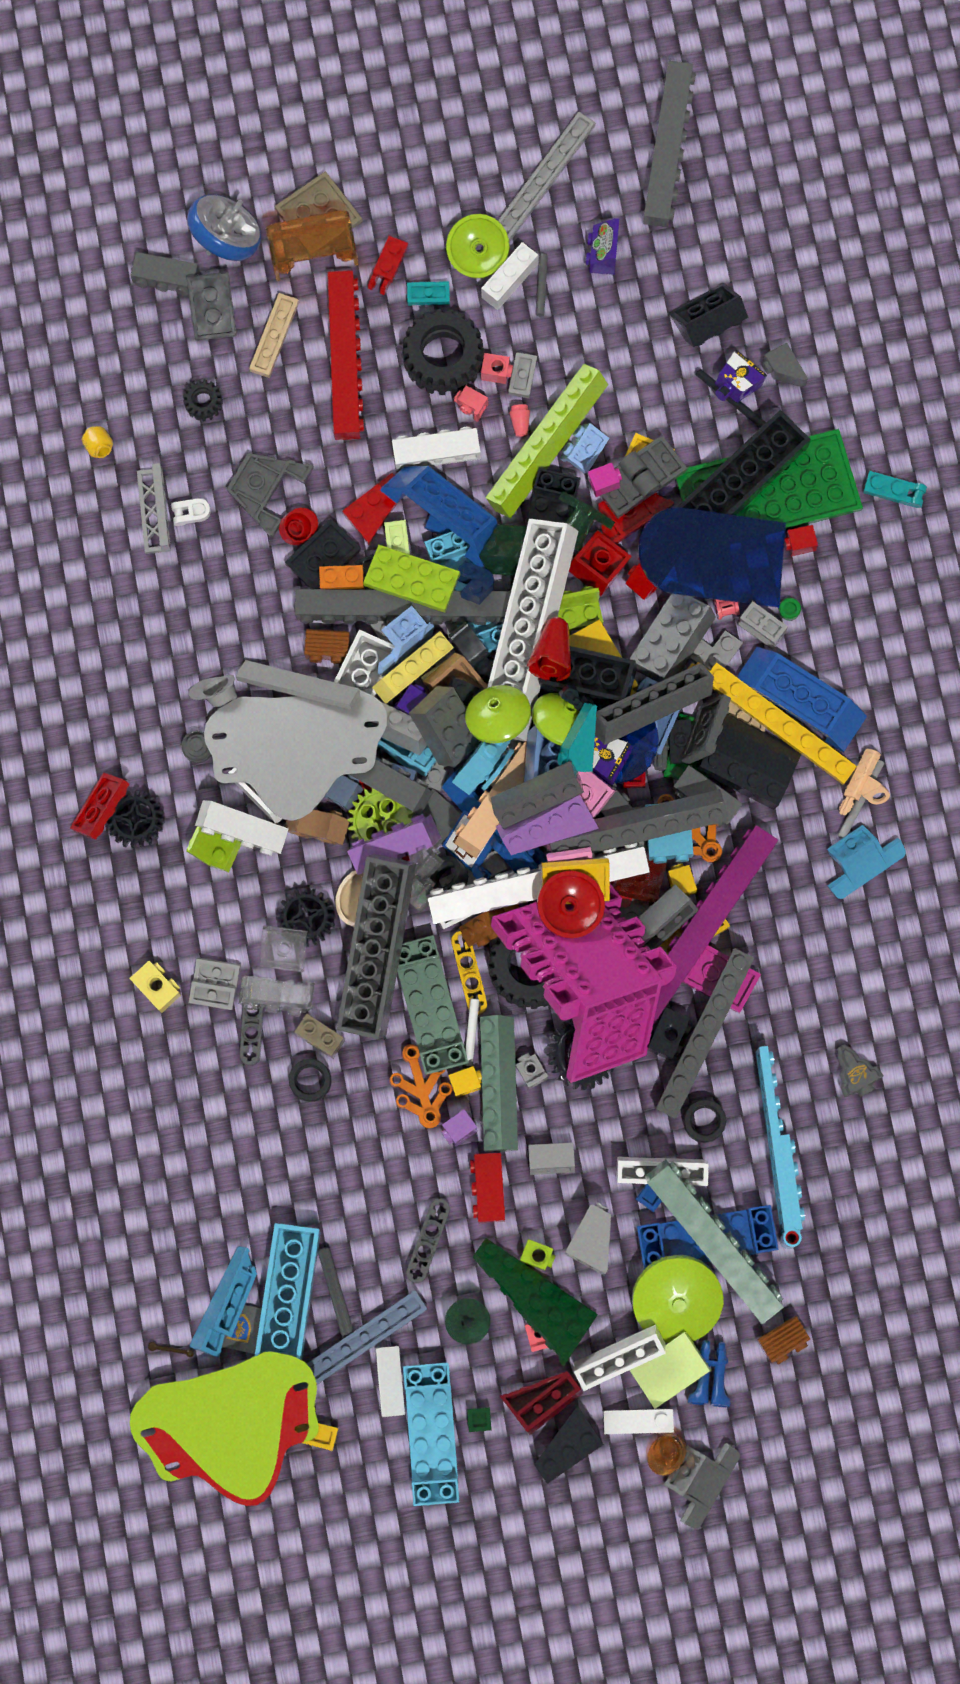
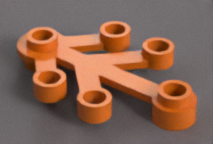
(704, 844)
(421, 1090)

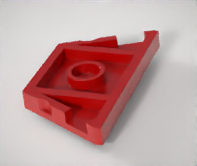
(634, 519)

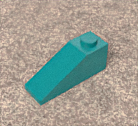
(579, 742)

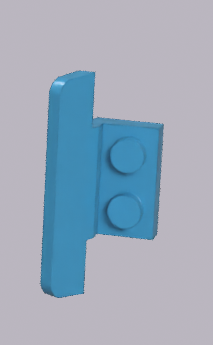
(861, 860)

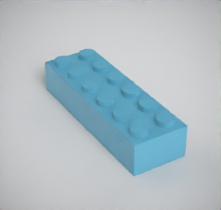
(288, 1290)

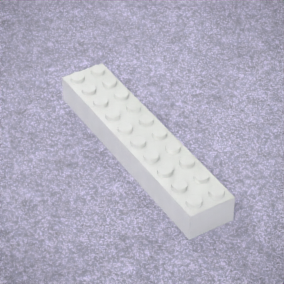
(532, 602)

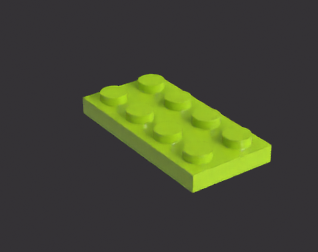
(411, 578)

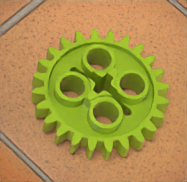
(364, 826)

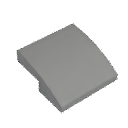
(214, 983)

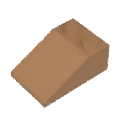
(454, 666)

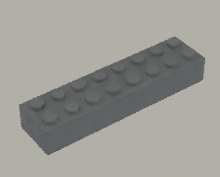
(376, 946)

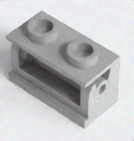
(762, 625)

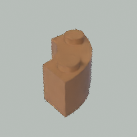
(320, 825)

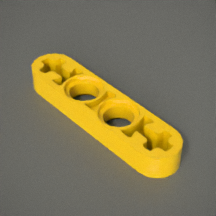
(472, 972)

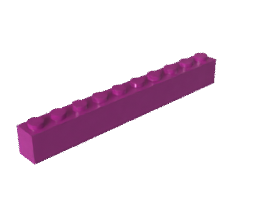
(716, 908)

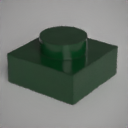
(479, 1419)

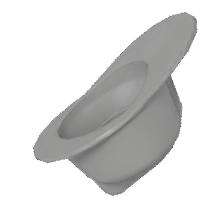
(216, 690)

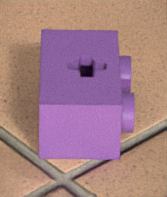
(459, 1128)

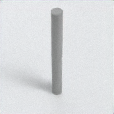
(858, 805)

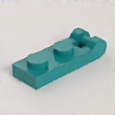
(894, 489)

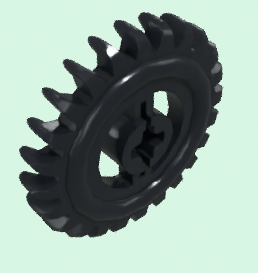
(561, 1058)

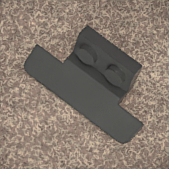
(701, 1481)

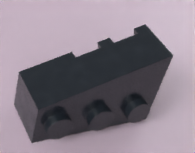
(568, 1447)

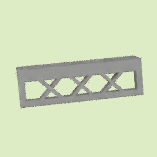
(160, 506)

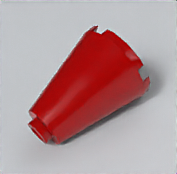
(552, 651)

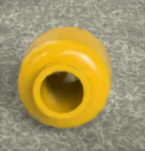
(97, 442)

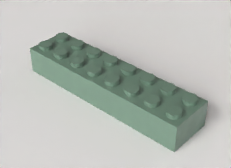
(717, 1245)

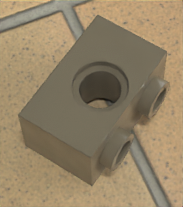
(319, 1036)

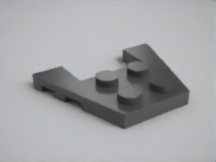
(257, 482)

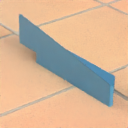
(225, 1305)

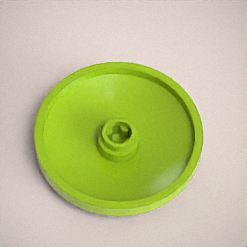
(678, 1297)

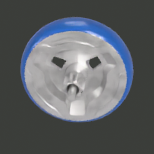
(213, 224)

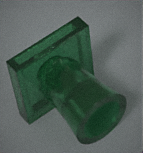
(583, 518)

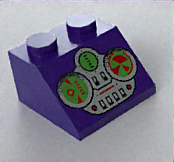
(603, 247)

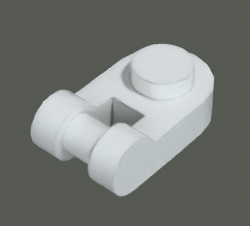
(198, 511)

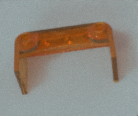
(311, 239)

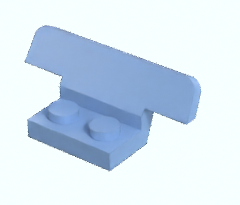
(407, 635)

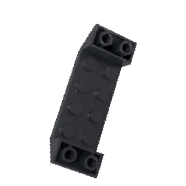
(546, 502)

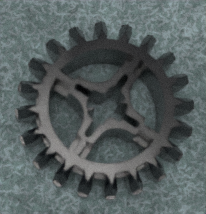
(134, 838)
(295, 921)

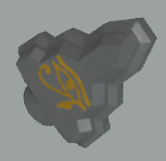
(856, 1073)

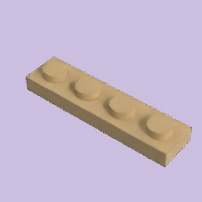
(274, 335)

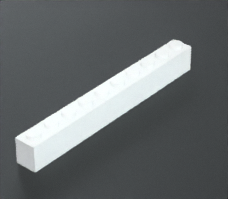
(521, 887)

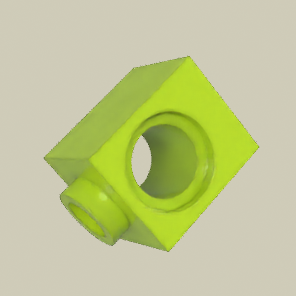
(527, 1258)

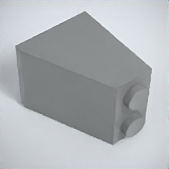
(592, 1239)

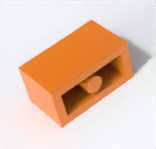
(342, 577)

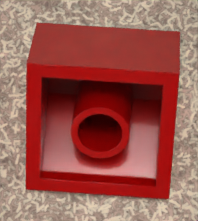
(599, 562)

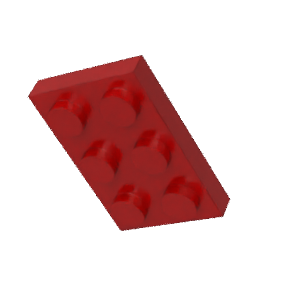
(100, 806)

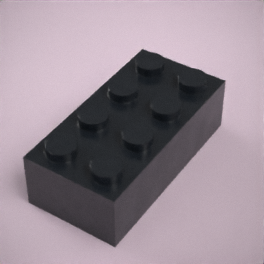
(598, 675)

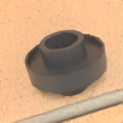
(195, 748)

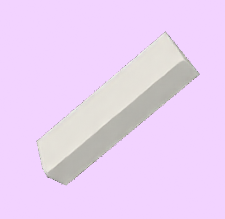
(390, 1381)

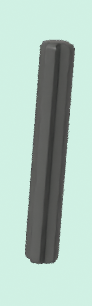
(335, 1291)

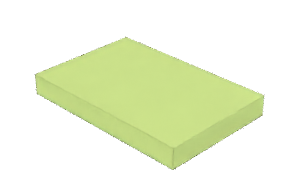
(672, 1371)

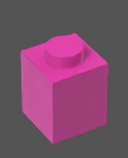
(604, 479)

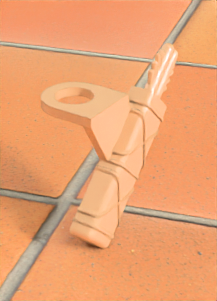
(863, 784)

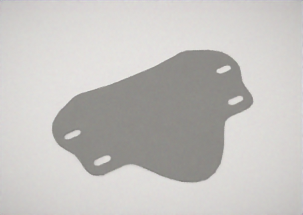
(293, 747)

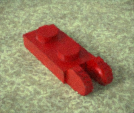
(388, 263)

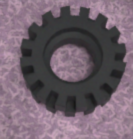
(203, 412)

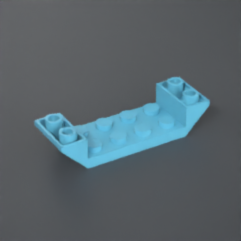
(450, 552)
(431, 1434)

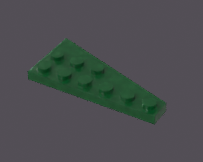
(541, 1303)

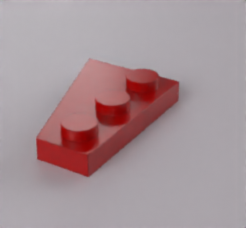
(370, 511)

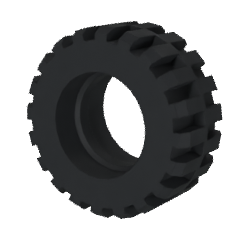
(443, 326)
(507, 985)

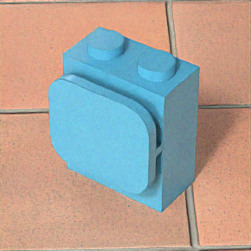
(482, 765)
(673, 846)

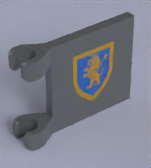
(246, 1331)

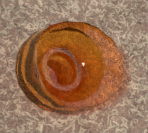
(666, 1454)

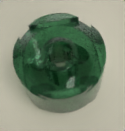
(455, 1316)

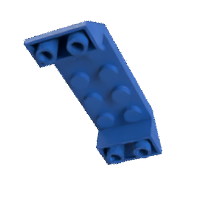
(445, 504)
(803, 696)
(751, 1227)

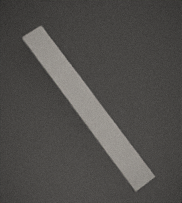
(546, 174)

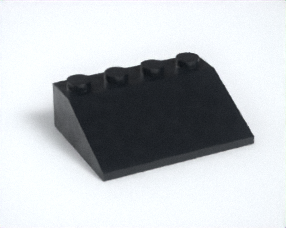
(751, 762)

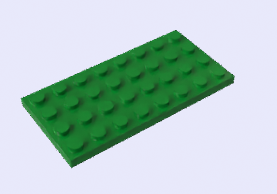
(806, 492)

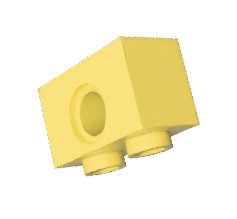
(146, 976)

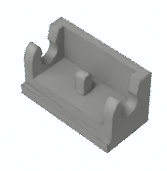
(551, 1158)

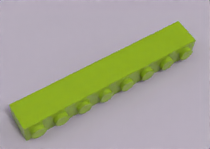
(547, 440)

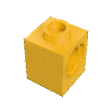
(682, 878)
(465, 1081)

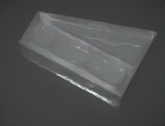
(276, 995)

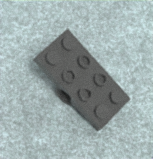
(644, 475)

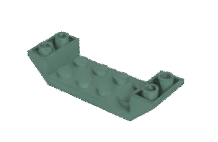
(430, 1006)

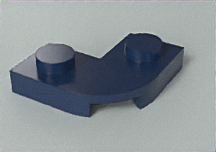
(478, 580)

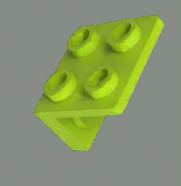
(580, 608)
(213, 850)

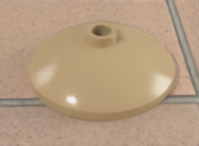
(348, 898)

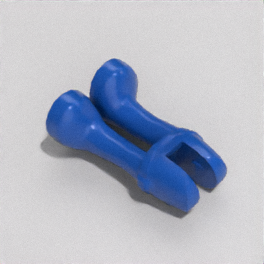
(718, 1397)

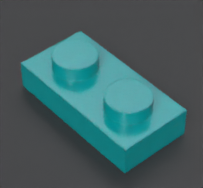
(428, 293)

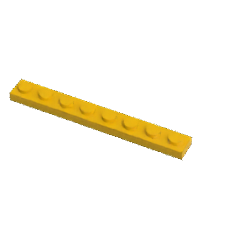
(781, 724)

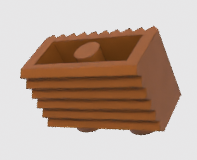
(326, 645)
(783, 1340)

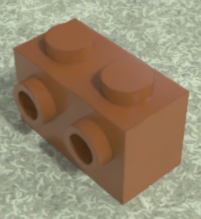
(479, 929)

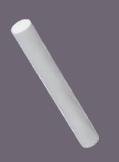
(471, 1031)

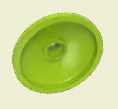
(475, 231)
(554, 717)
(498, 722)

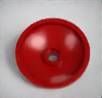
(579, 891)

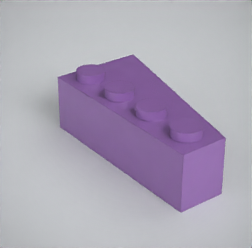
(548, 826)
(396, 843)

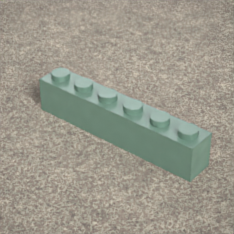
(499, 1083)

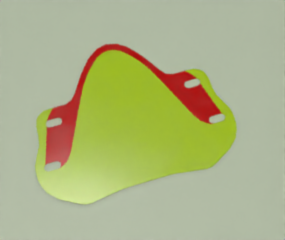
(229, 1424)

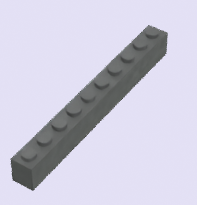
(376, 606)

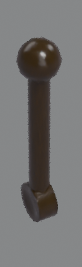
(153, 1346)

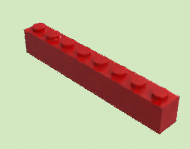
(344, 358)

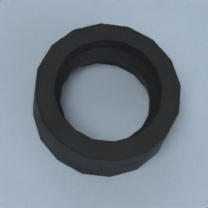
(460, 875)
(307, 1063)
(704, 1138)

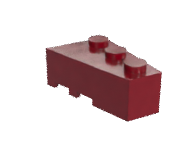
(542, 1401)

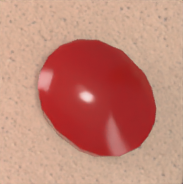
(298, 526)

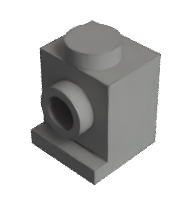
(531, 1079)

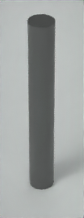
(541, 291)

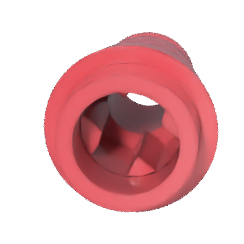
(520, 419)

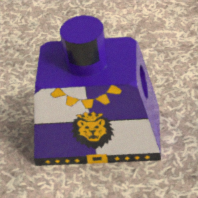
(739, 378)
(610, 758)

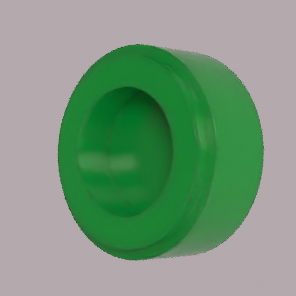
(789, 609)

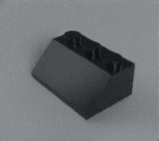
(709, 314)

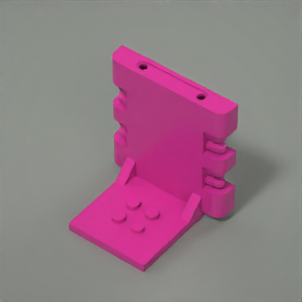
(597, 980)

